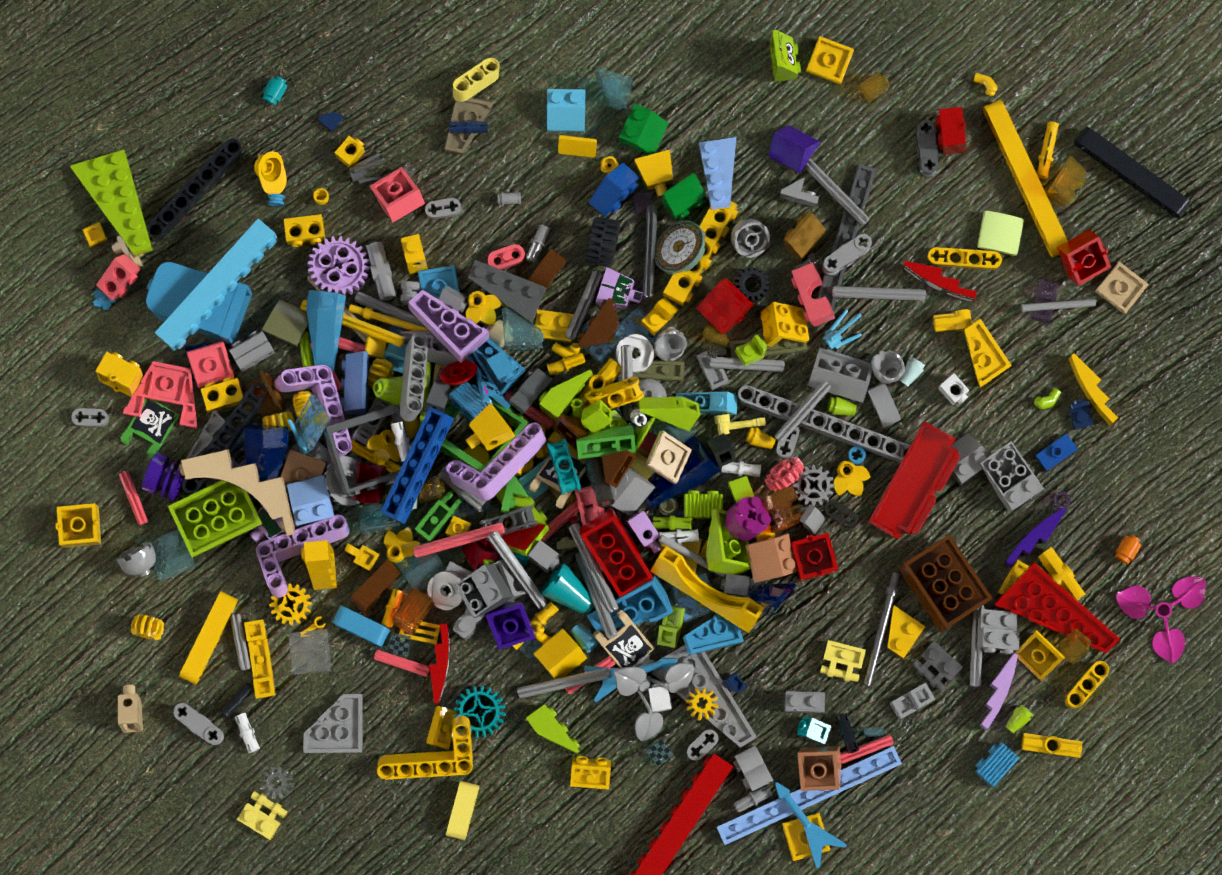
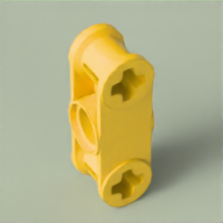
(622, 388)

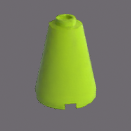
(391, 388)

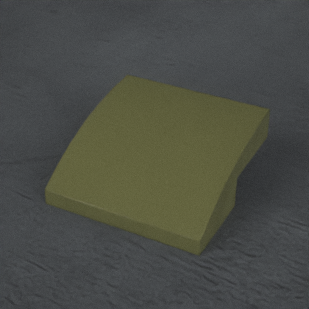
(287, 323)

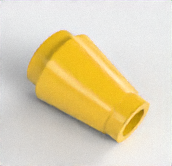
(759, 438)

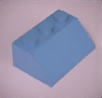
(355, 383)

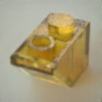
(432, 490)

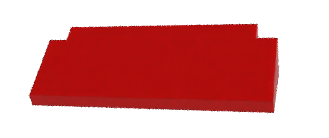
(913, 486)

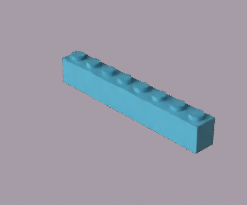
(216, 284)

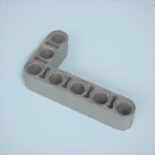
(417, 353)

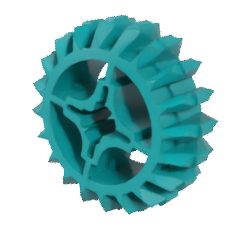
(490, 709)

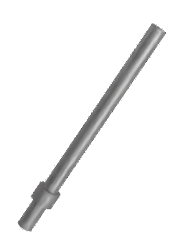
(891, 592)

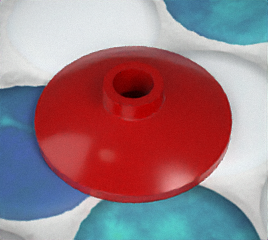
(458, 372)

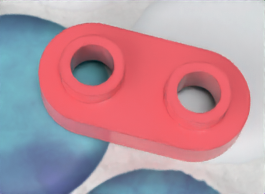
(505, 256)

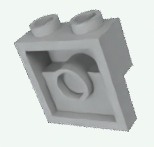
(997, 631)

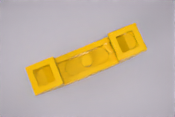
(260, 659)

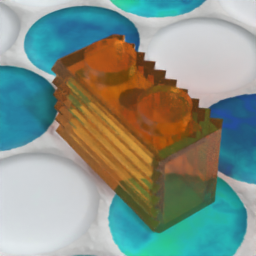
(412, 611)

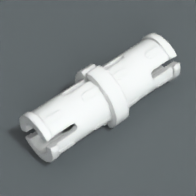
(637, 417)
(401, 439)
(742, 469)
(682, 536)
(247, 732)

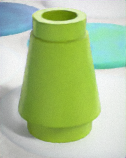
(841, 407)
(1018, 719)

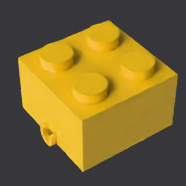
(120, 373)
(78, 525)

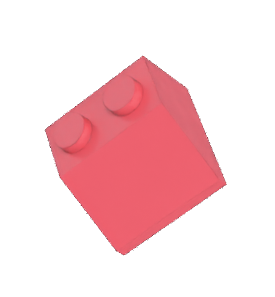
(397, 194)

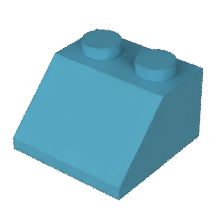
(566, 110)

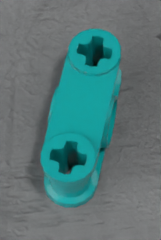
(560, 454)

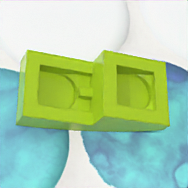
(671, 627)

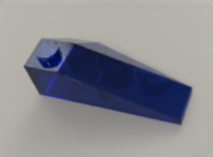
(266, 448)
(697, 470)
(773, 596)

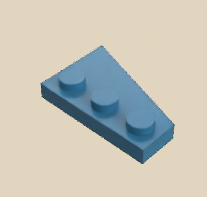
(712, 635)

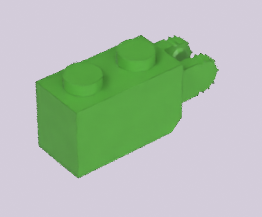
(437, 518)

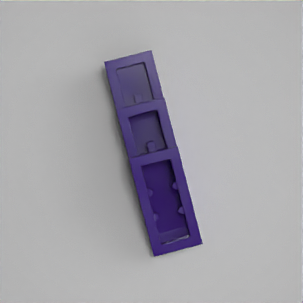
(1039, 533)

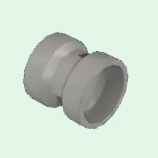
(410, 290)

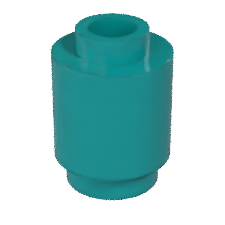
(274, 90)

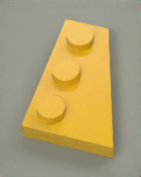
(985, 353)

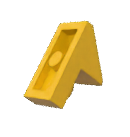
(659, 316)

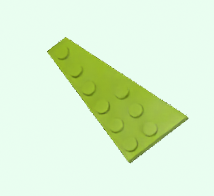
(114, 191)

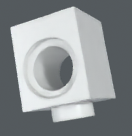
(954, 381)
(659, 698)

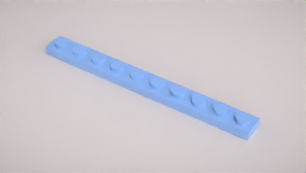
(779, 809)

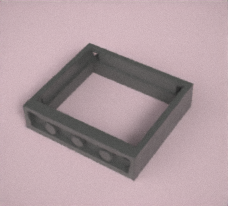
(371, 484)

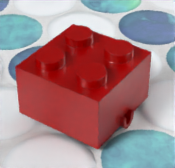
(952, 130)
(1084, 257)
(724, 306)
(814, 557)

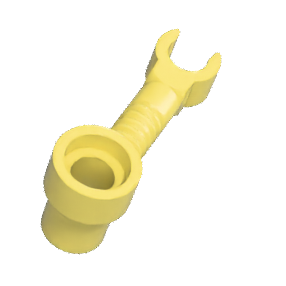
(724, 424)

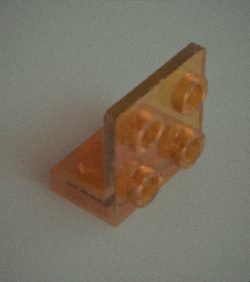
(274, 400)

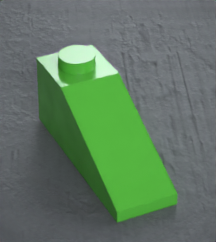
(607, 442)

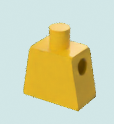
(655, 171)
(414, 253)
(489, 429)

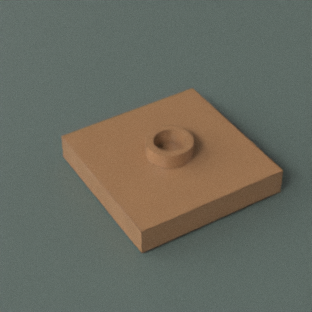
(301, 467)

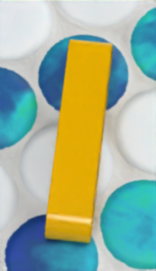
(208, 637)

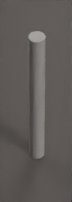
(1057, 305)
(686, 552)

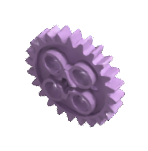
(330, 252)

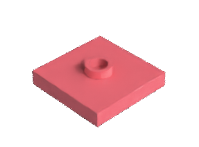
(210, 363)

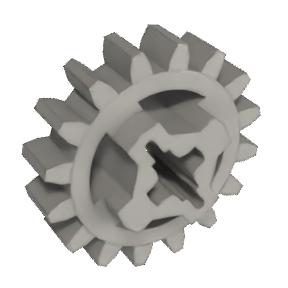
(819, 480)

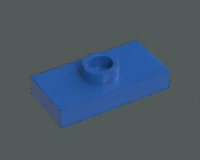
(1056, 452)

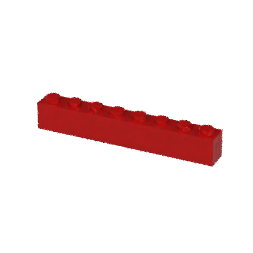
(684, 817)

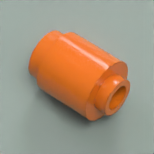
(1128, 549)

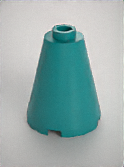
(567, 590)

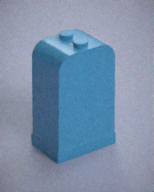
(173, 285)

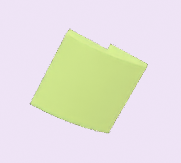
(1000, 233)

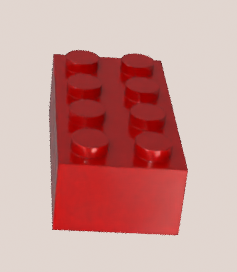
(616, 553)

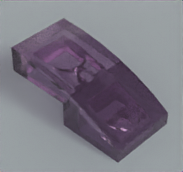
(1046, 293)

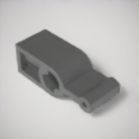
(530, 391)
(438, 395)

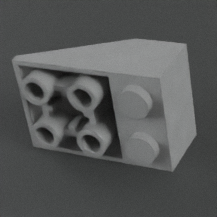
(1011, 476)

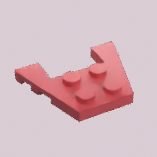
(168, 385)

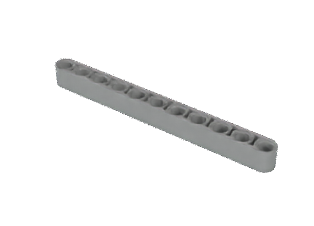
(828, 421)

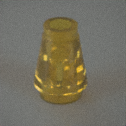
(715, 336)

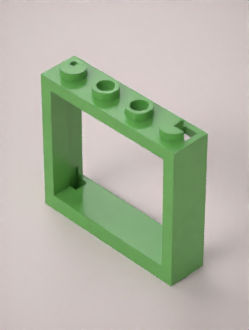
(457, 454)

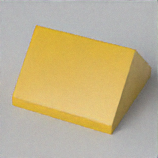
(560, 655)
(1039, 655)

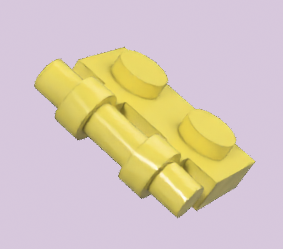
(844, 655)
(259, 821)

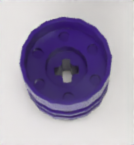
(163, 476)

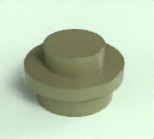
(668, 507)

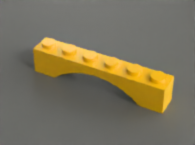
(738, 610)

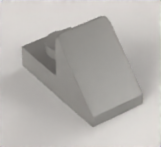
(794, 194)

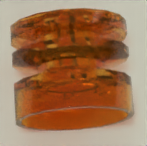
(782, 510)

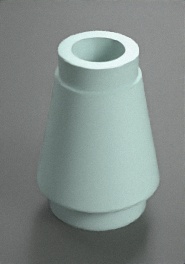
(912, 371)

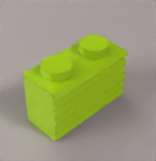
(702, 505)

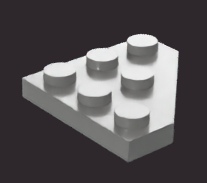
(338, 728)

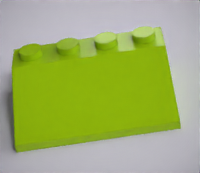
(214, 516)

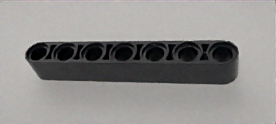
(1132, 172)
(198, 181)
(227, 429)

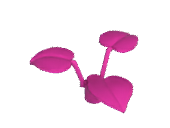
(1136, 601)

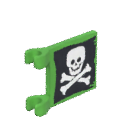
(153, 425)

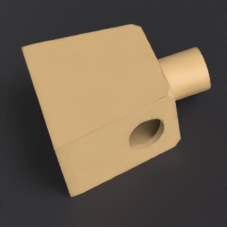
(130, 716)

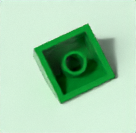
(643, 130)
(684, 197)

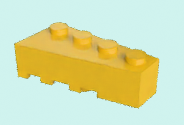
(320, 564)

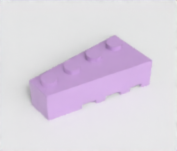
(452, 329)

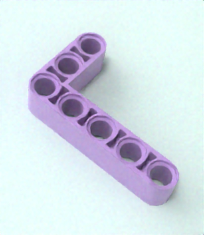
(318, 386)
(507, 463)
(277, 554)

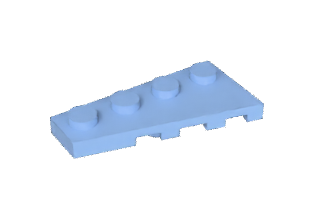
(718, 167)

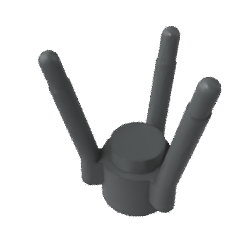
(358, 170)

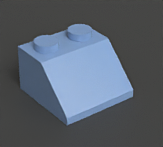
(310, 500)

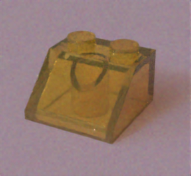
(1066, 182)

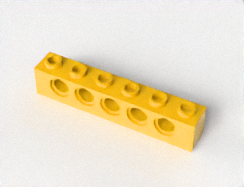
(681, 295)

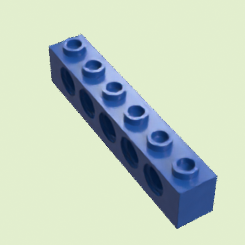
(417, 465)

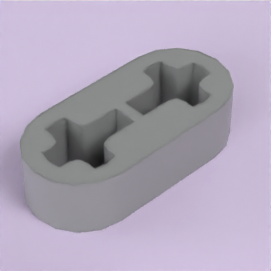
(444, 213)
(90, 413)
(792, 442)
(699, 741)

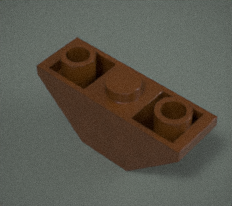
(602, 326)

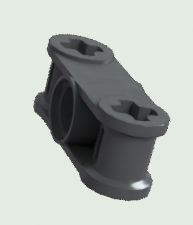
(927, 148)
(522, 519)

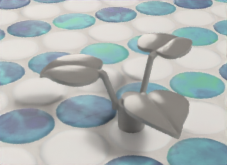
(634, 679)

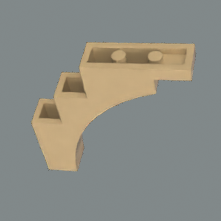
(269, 493)

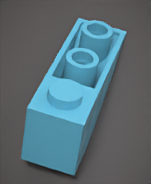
(713, 402)

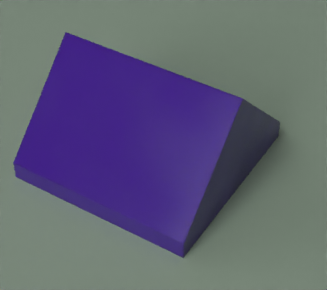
(792, 148)

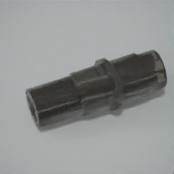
(596, 475)

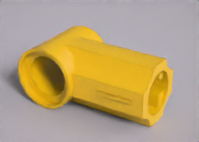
(954, 321)

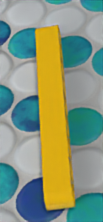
(1025, 176)

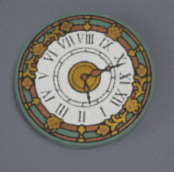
(680, 247)

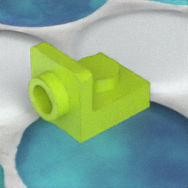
(751, 351)

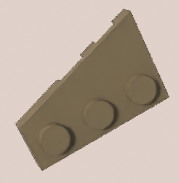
(468, 110)

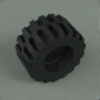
(602, 241)

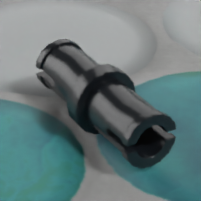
(237, 700)
(847, 733)

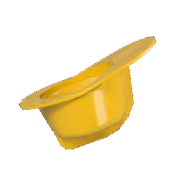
(271, 172)

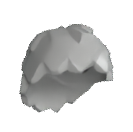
(670, 344)
(887, 366)

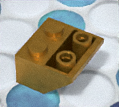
(804, 236)

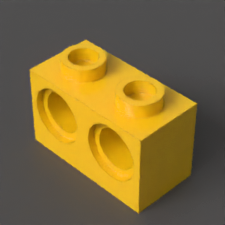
(304, 224)
(224, 400)

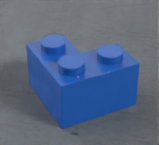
(614, 189)

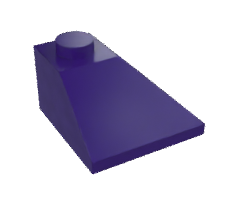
(510, 624)

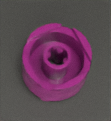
(747, 518)

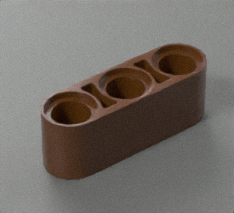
(375, 586)

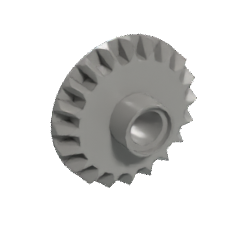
(349, 466)

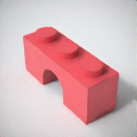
(806, 280)

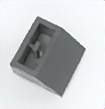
(484, 590)

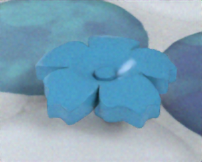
(102, 300)

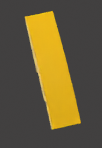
(1088, 380)

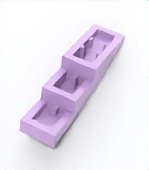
(1001, 685)

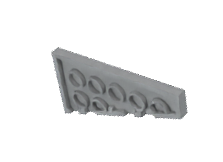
(727, 716)

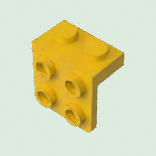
(784, 322)

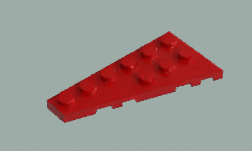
(1050, 605)

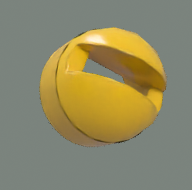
(322, 195)

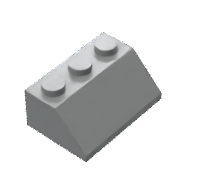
(844, 374)

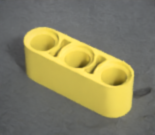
(478, 72)
(462, 810)

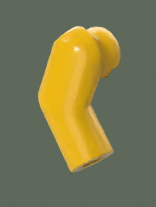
(988, 82)
(566, 352)
(540, 636)

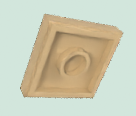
(1121, 287)
(668, 457)

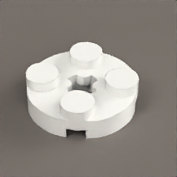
(644, 347)
(436, 592)

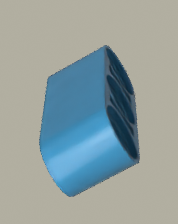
(360, 626)

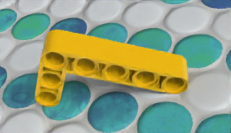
(434, 759)

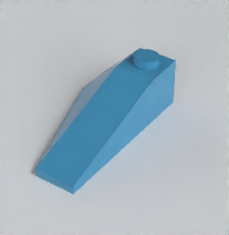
(324, 323)
(641, 605)

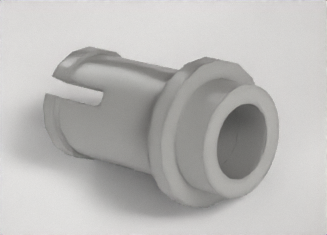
(508, 198)

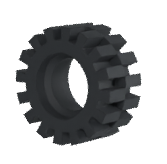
(758, 275)

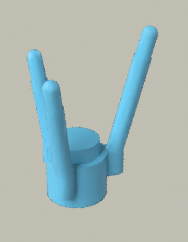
(833, 338)
(301, 445)

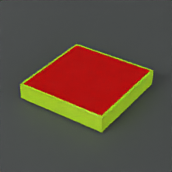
(526, 539)

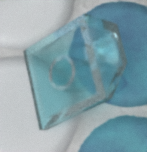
(614, 87)
(520, 333)
(171, 555)

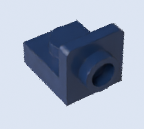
(1080, 414)

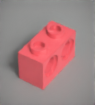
(116, 276)
(588, 505)

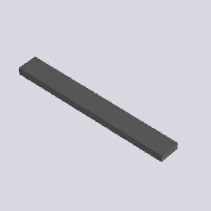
(848, 227)

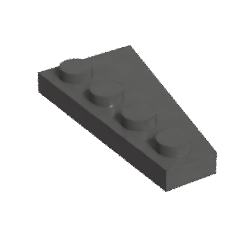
(514, 291)

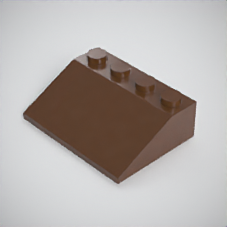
(944, 583)

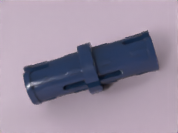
(468, 127)

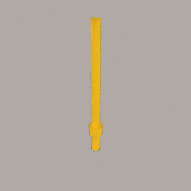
(368, 313)

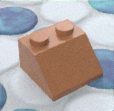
(771, 557)
(819, 768)

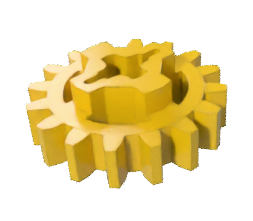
(299, 601)

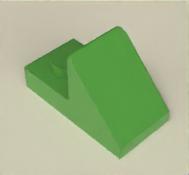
(513, 488)

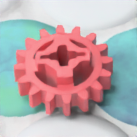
(784, 474)

